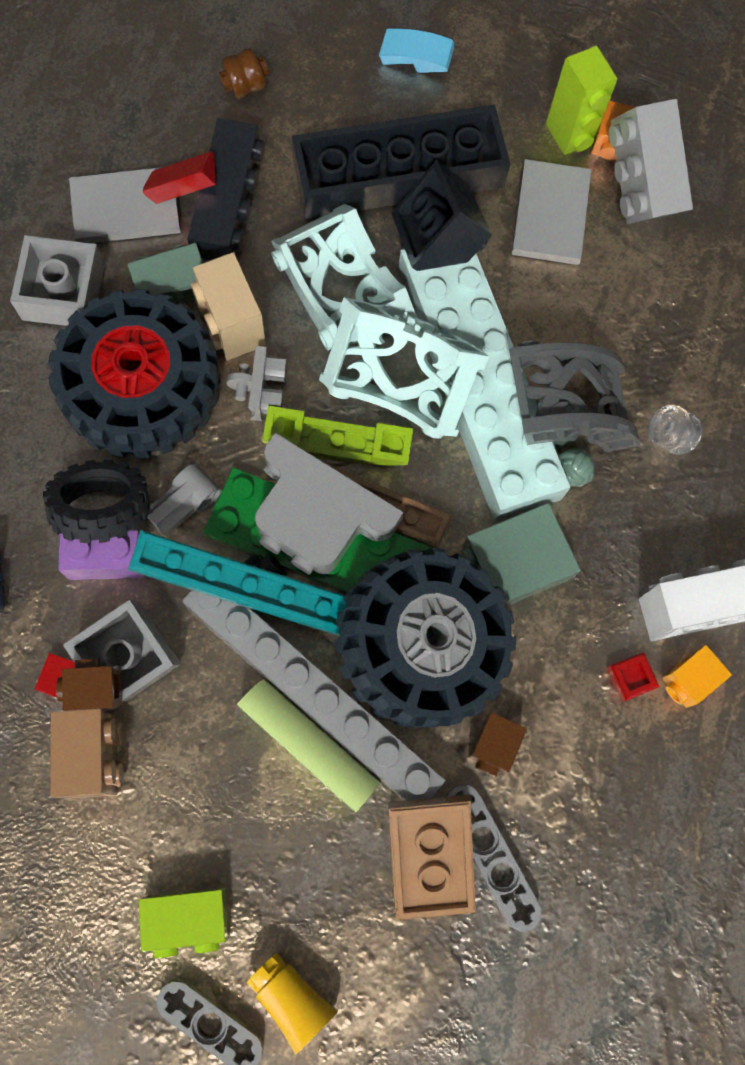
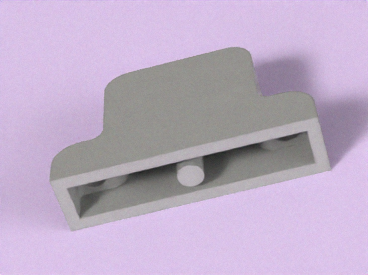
(317, 510)

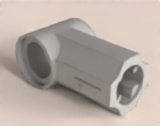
(190, 493)

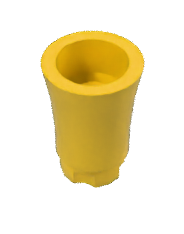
(291, 1002)

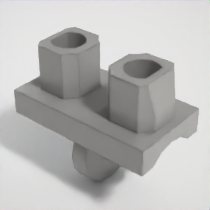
(264, 368)

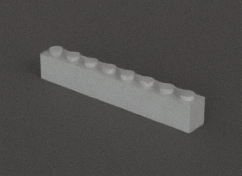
(317, 696)

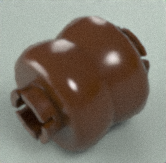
(244, 73)

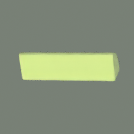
(309, 744)

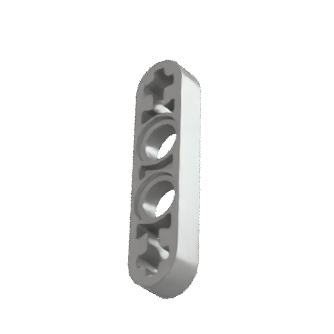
(497, 854)

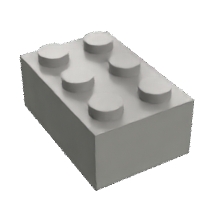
(650, 162)

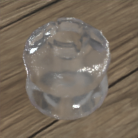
(675, 430)

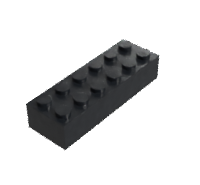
(384, 160)

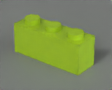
(580, 100)

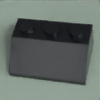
(440, 221)

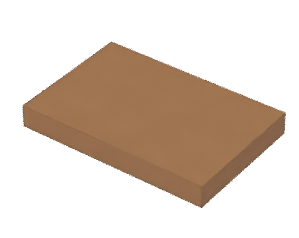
(432, 857)

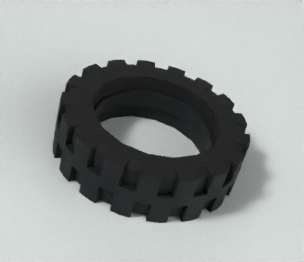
(96, 523)

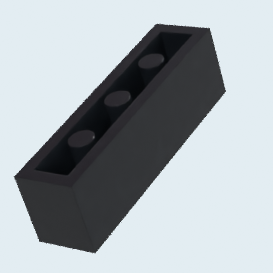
(226, 204)

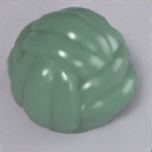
(577, 466)

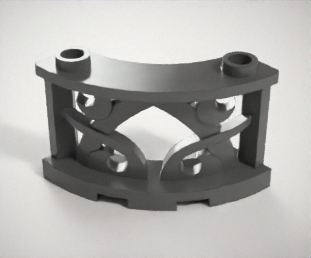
(608, 420)

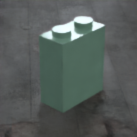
(523, 554)

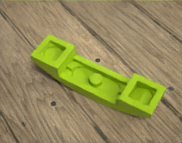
(340, 440)

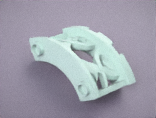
(346, 238)
(452, 353)

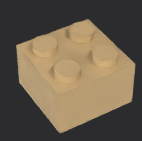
(228, 306)

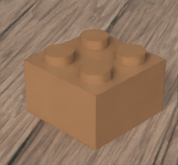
(84, 754)

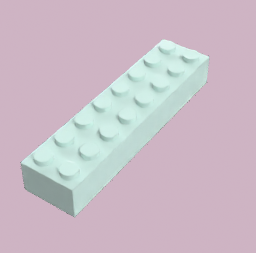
(509, 471)

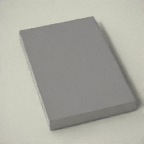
(116, 209)
(551, 212)

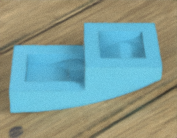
(423, 49)

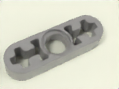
(192, 1030)

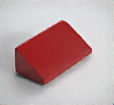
(181, 178)

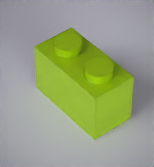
(183, 921)

